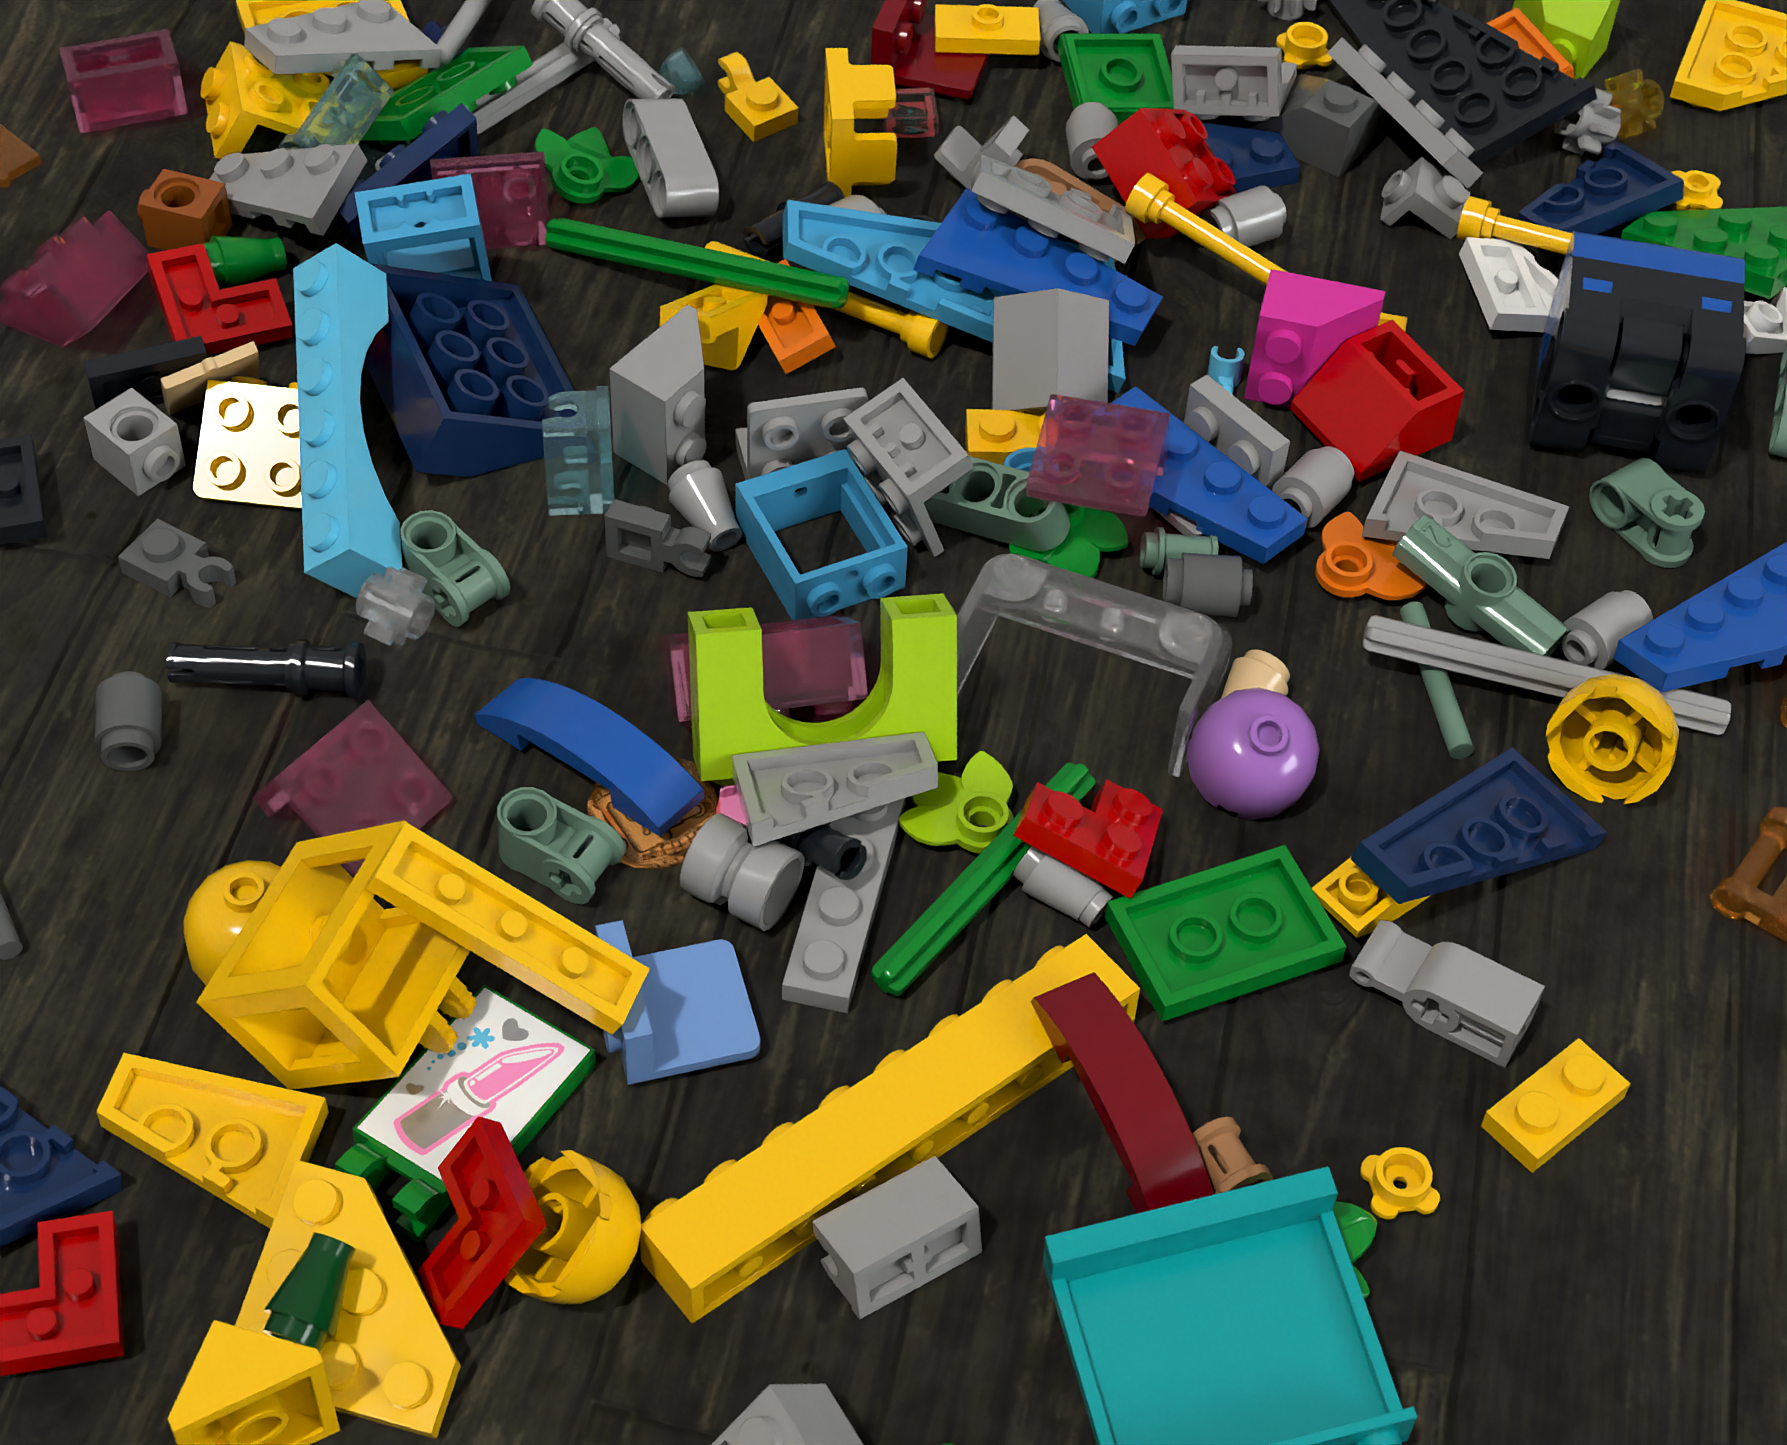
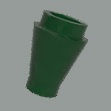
(312, 1294)

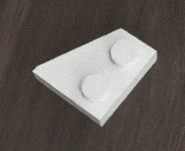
(1508, 284)

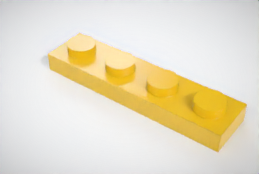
(508, 928)

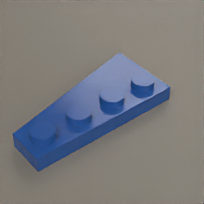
(1016, 259)
(1218, 492)

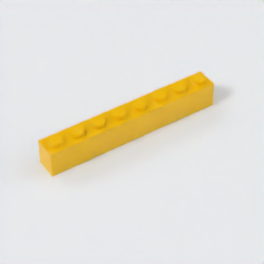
(907, 1111)

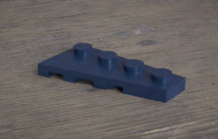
(1477, 830)

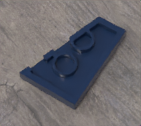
(442, 138)

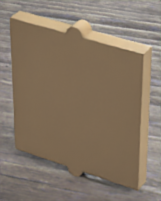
(190, 384)

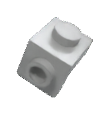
(961, 151)
(1426, 193)

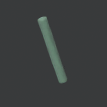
(1441, 694)

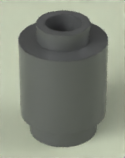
(1207, 583)
(128, 721)

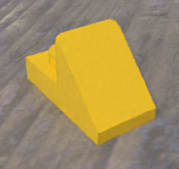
(725, 321)

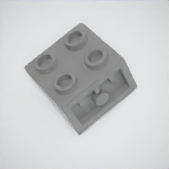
(1231, 81)
(795, 430)
(1234, 432)
(905, 458)

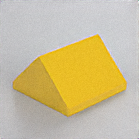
(253, 1392)

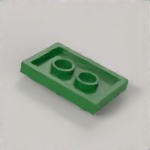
(444, 88)
(1224, 932)

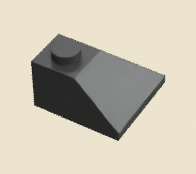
(1327, 123)

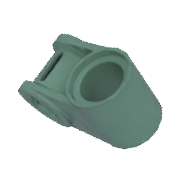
(1648, 504)
(455, 567)
(564, 847)

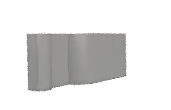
(1451, 990)

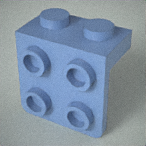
(686, 1012)

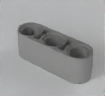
(670, 158)

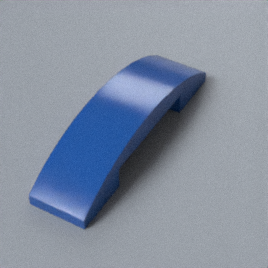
(598, 743)

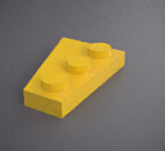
(215, 1128)

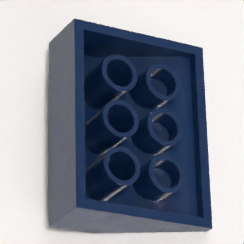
(464, 372)

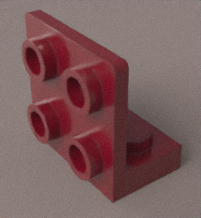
(906, 41)

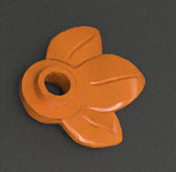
(1362, 564)

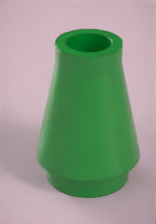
(244, 259)

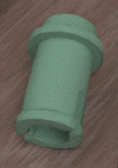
(1158, 546)

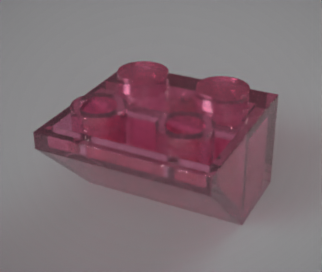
(123, 80)
(507, 193)
(73, 280)

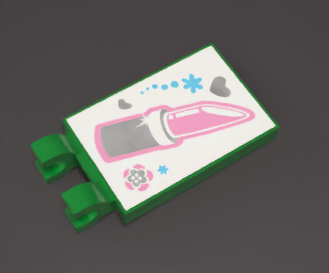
(500, 1068)

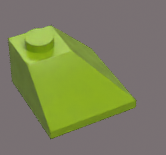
(1573, 27)

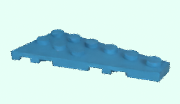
(879, 257)

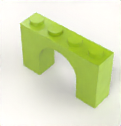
(910, 695)

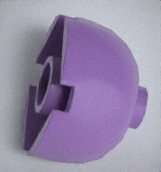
(1253, 753)

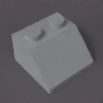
(661, 399)

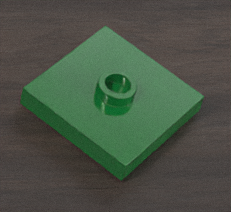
(1117, 71)

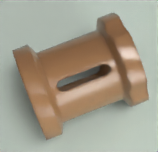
(1226, 1158)

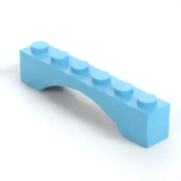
(344, 509)

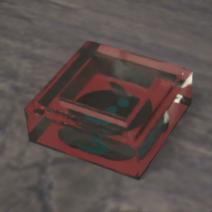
(913, 115)

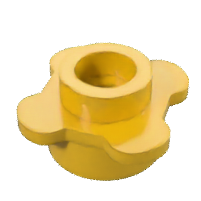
(1305, 45)
(1698, 191)
(1406, 1167)

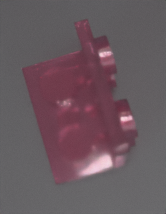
(1099, 455)
(357, 781)

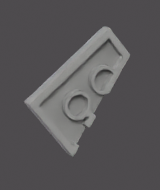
(330, 35)
(292, 183)
(1071, 214)
(1468, 506)
(826, 782)

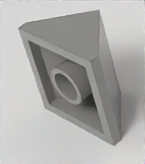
(1047, 347)

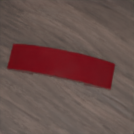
(1126, 1091)

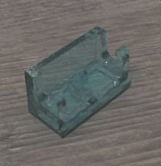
(344, 108)
(579, 453)

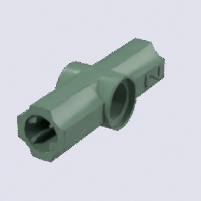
(1479, 589)

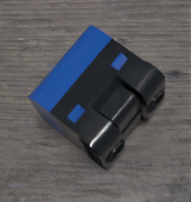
(1640, 350)

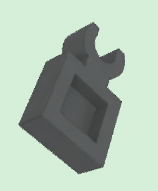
(648, 540)
(174, 559)

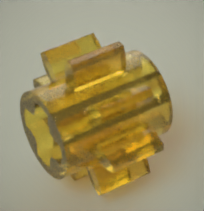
(1638, 101)

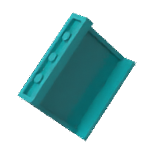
(1225, 1323)

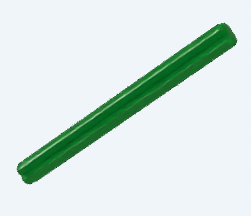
(698, 263)

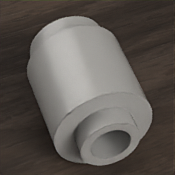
(1084, 129)
(1249, 216)
(1316, 483)
(1601, 625)

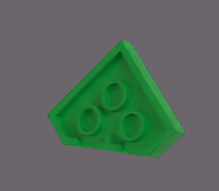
(1744, 233)

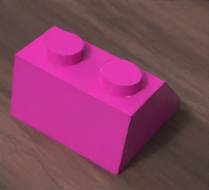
(1301, 328)

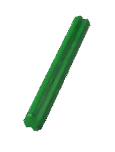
(966, 895)

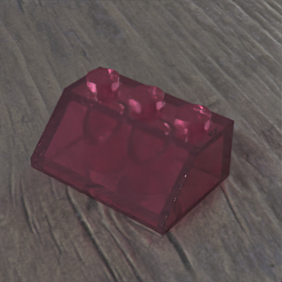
(803, 665)

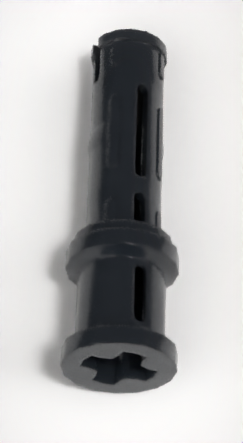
(296, 667)

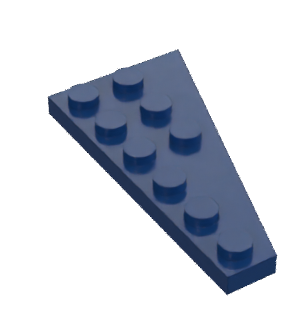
(1716, 629)

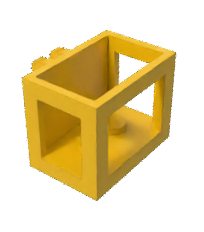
(330, 979)

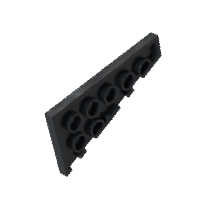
(1465, 71)

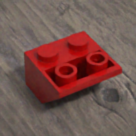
(1173, 150)
(1379, 400)

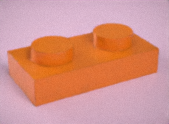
(794, 331)

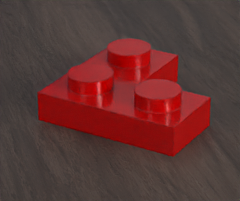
(222, 317)
(1104, 842)
(493, 1226)
(78, 1302)

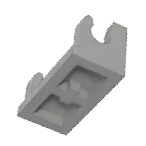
(899, 1236)

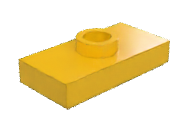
(987, 29)

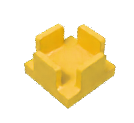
(857, 94)

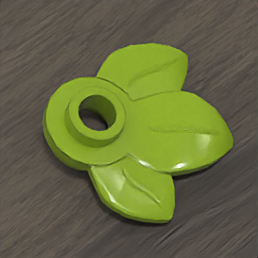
(959, 804)

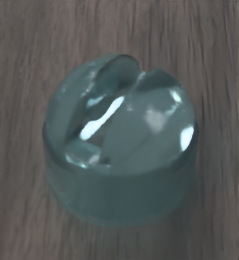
(681, 71)

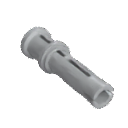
(585, 31)

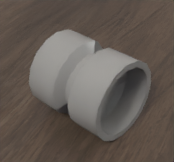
(752, 879)

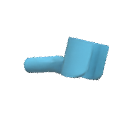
(1226, 371)

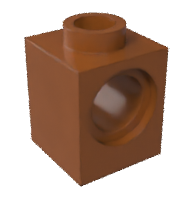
(183, 210)

